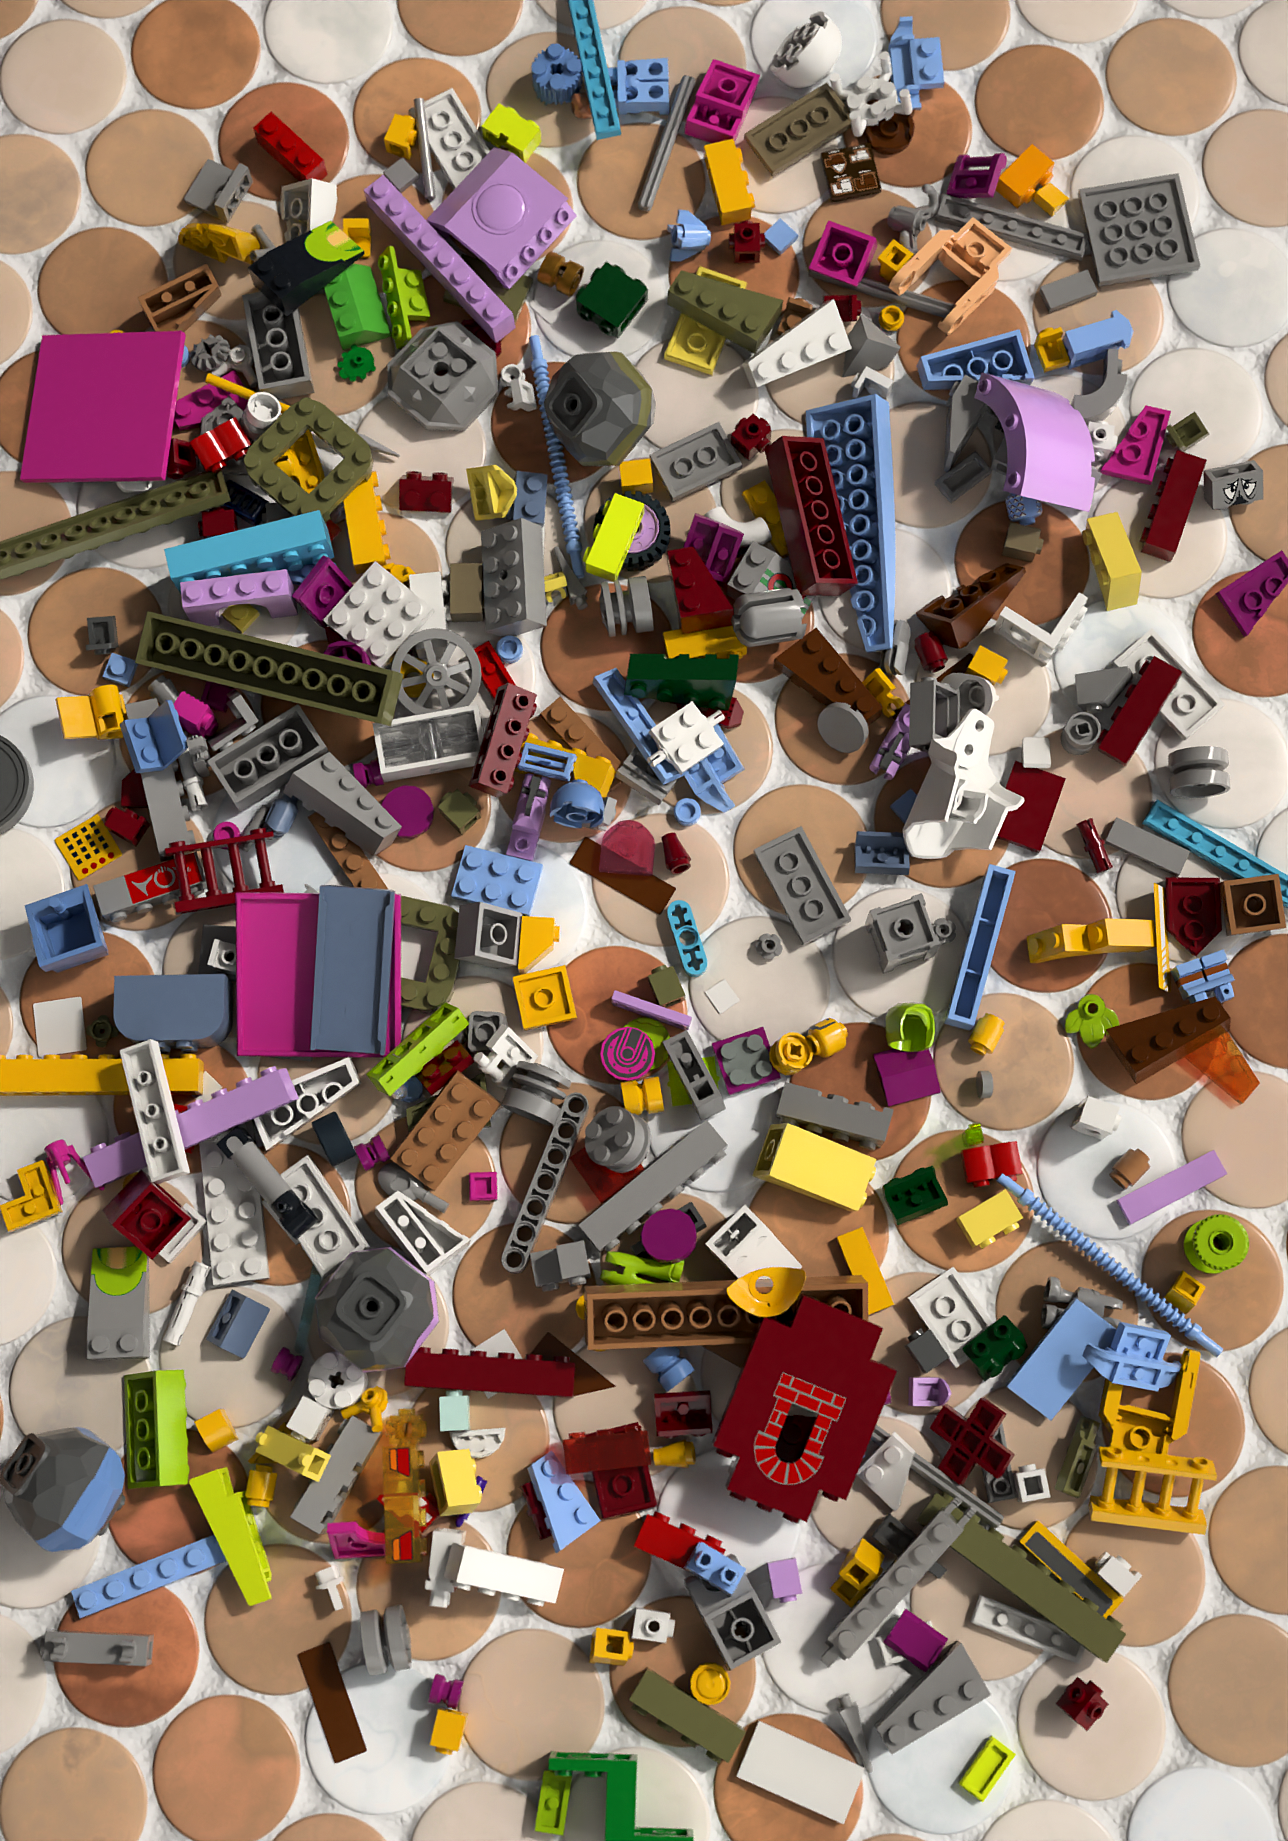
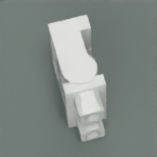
(440, 1550)

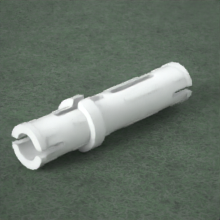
(192, 781)
(186, 1303)

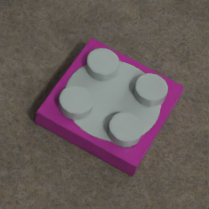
(745, 1061)

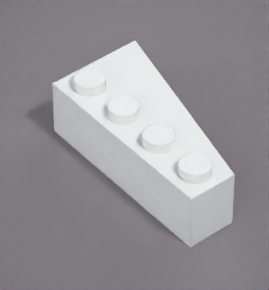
(315, 1093)

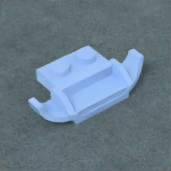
(914, 62)
(710, 774)
(1135, 1358)

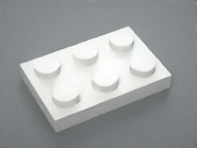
(950, 1313)

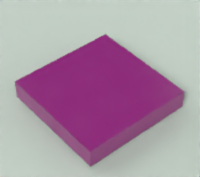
(322, 590)

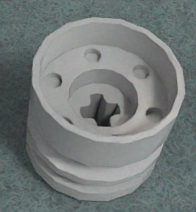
(626, 606)
(536, 1093)

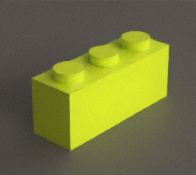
(613, 537)

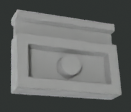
(641, 777)

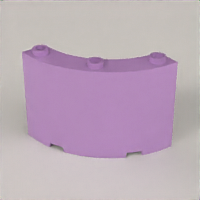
(1045, 442)

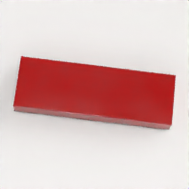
(492, 669)

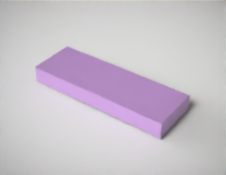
(651, 1010)

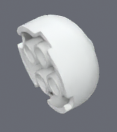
(813, 56)

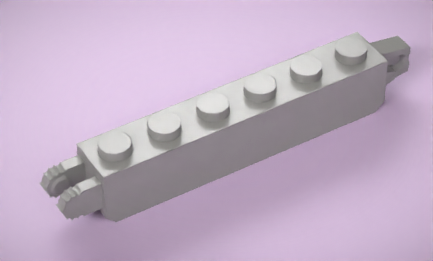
(896, 1582)

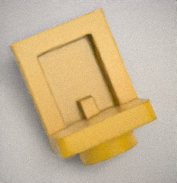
(1051, 349)

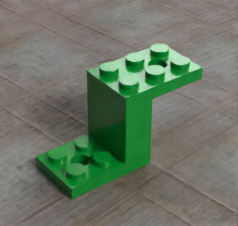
(620, 1794)

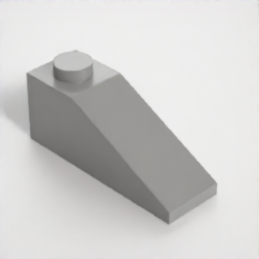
(694, 1075)

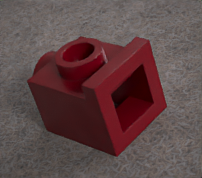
(125, 825)

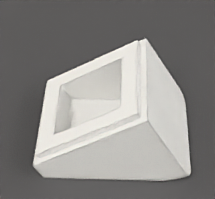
(1036, 752)

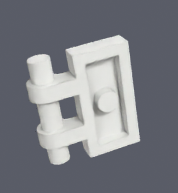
(509, 1049)

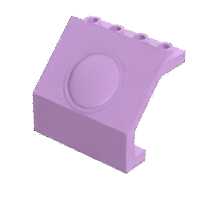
(504, 215)

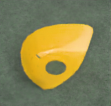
(785, 1290)

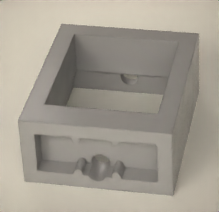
(932, 712)

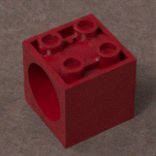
(146, 1214)

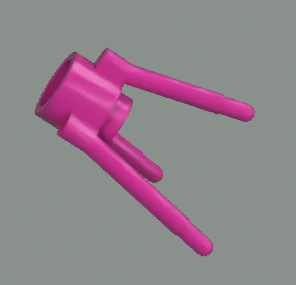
(58, 1157)

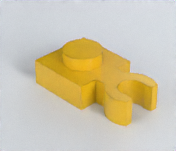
(881, 689)

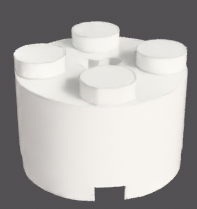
(323, 1388)

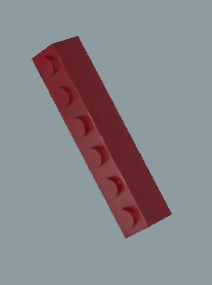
(491, 1374)

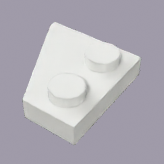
(888, 1470)

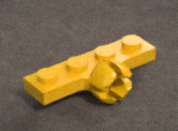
(302, 463)

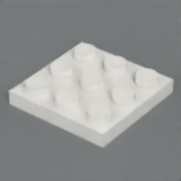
(378, 614)

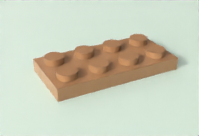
(445, 1130)

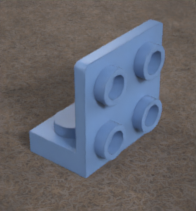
(155, 740)

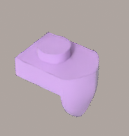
(928, 1391)

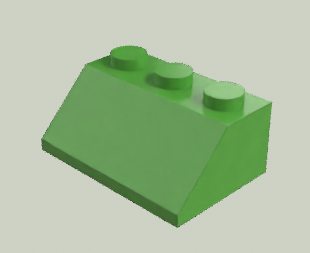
(356, 307)

